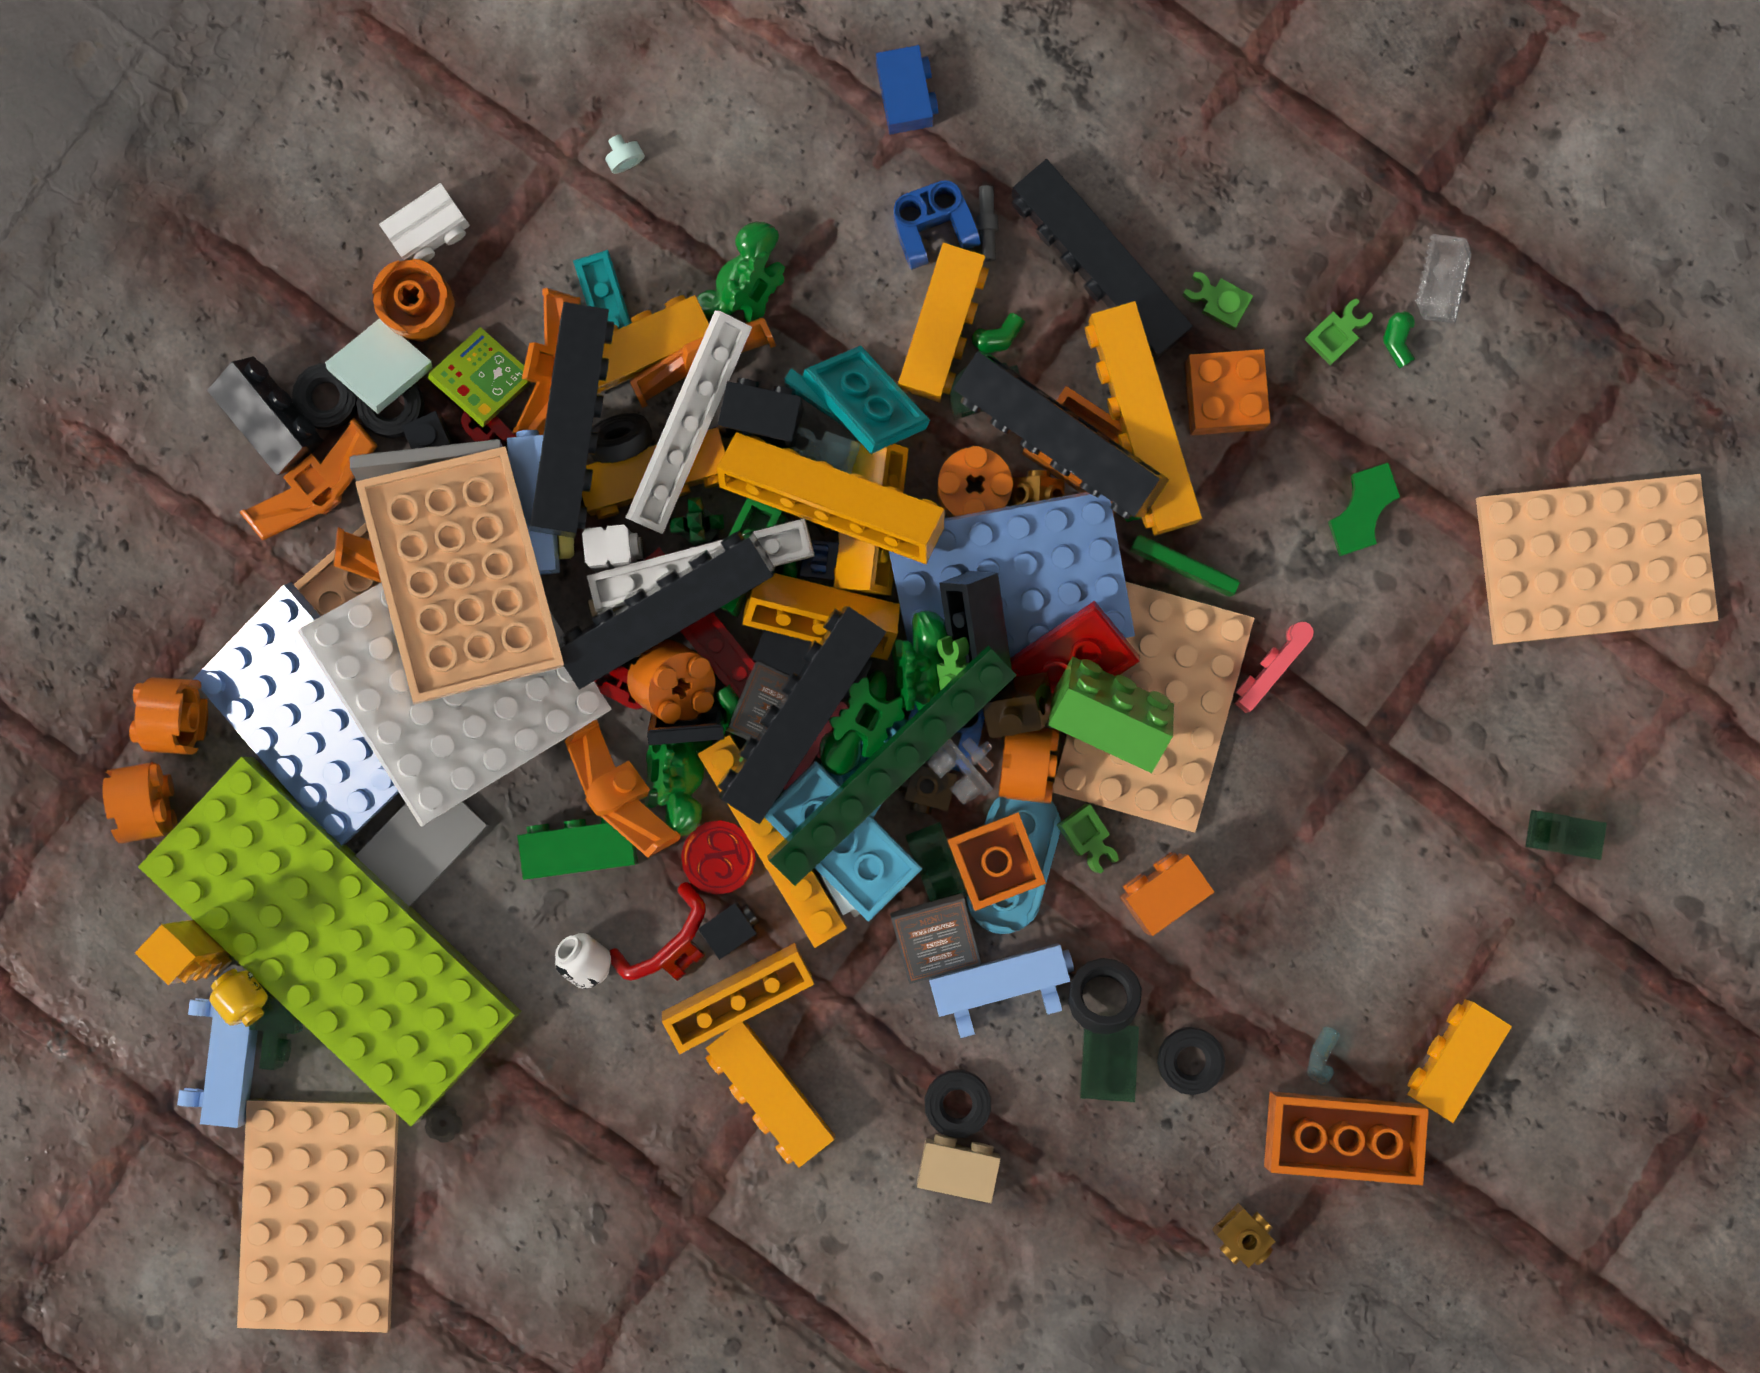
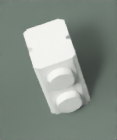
(425, 225)
(611, 547)

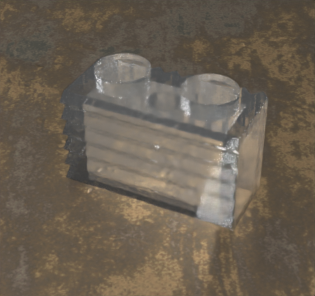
(1443, 278)

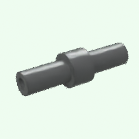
(987, 222)

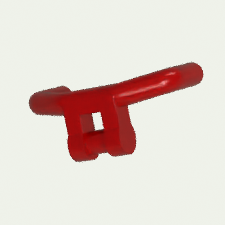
(677, 953)

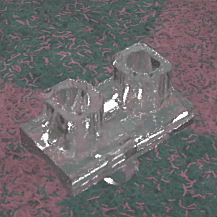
(972, 782)

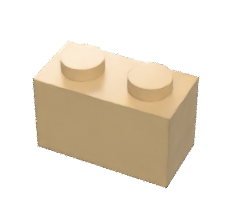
(958, 1168)

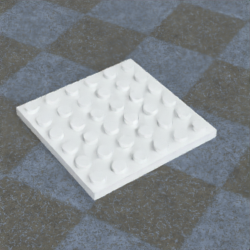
(450, 744)

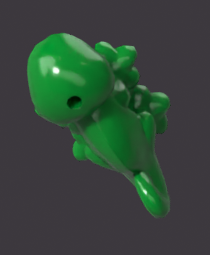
(744, 279)
(917, 664)
(862, 721)
(672, 779)

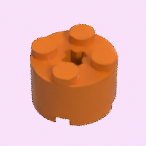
(421, 280)
(974, 465)
(672, 682)
(169, 715)
(1028, 765)
(139, 802)

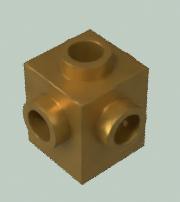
(1036, 487)
(1235, 1227)

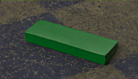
(1184, 566)

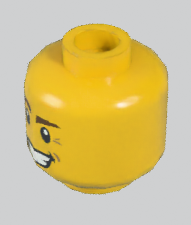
(238, 997)

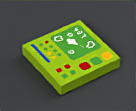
(480, 377)

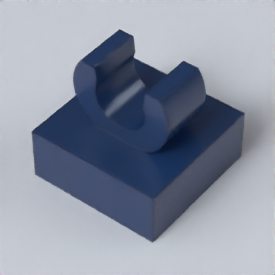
(823, 563)

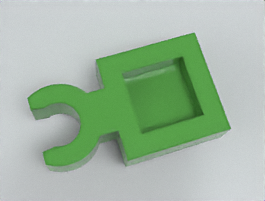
(1223, 303)
(1336, 334)
(954, 658)
(1085, 834)

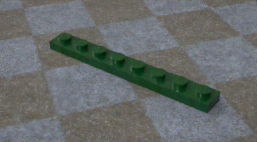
(891, 765)

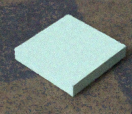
(378, 365)

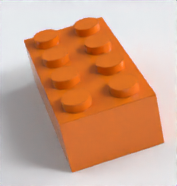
(1346, 1138)

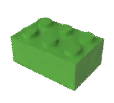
(1112, 714)

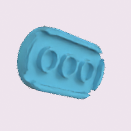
(1042, 830)

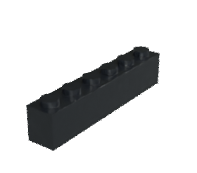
(1096, 255)
(569, 420)
(1061, 435)
(665, 609)
(801, 714)

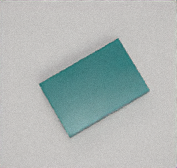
(865, 399)

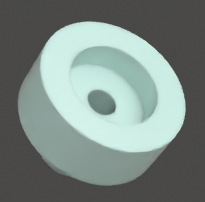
(623, 155)

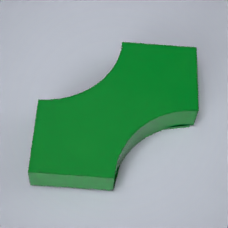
(1370, 495)

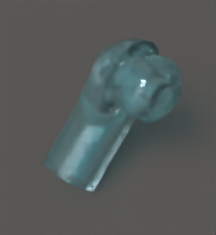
(1320, 1053)

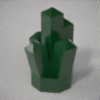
(698, 525)

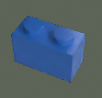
(905, 90)

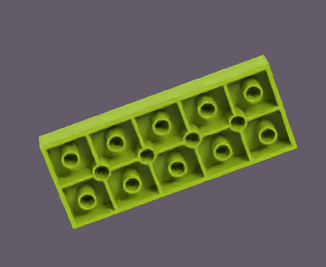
(329, 940)

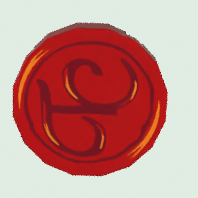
(718, 857)

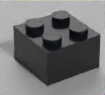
(761, 413)

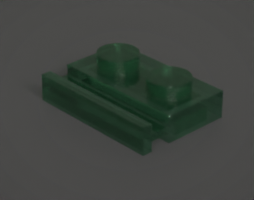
(1109, 1065)

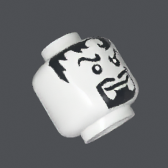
(582, 960)

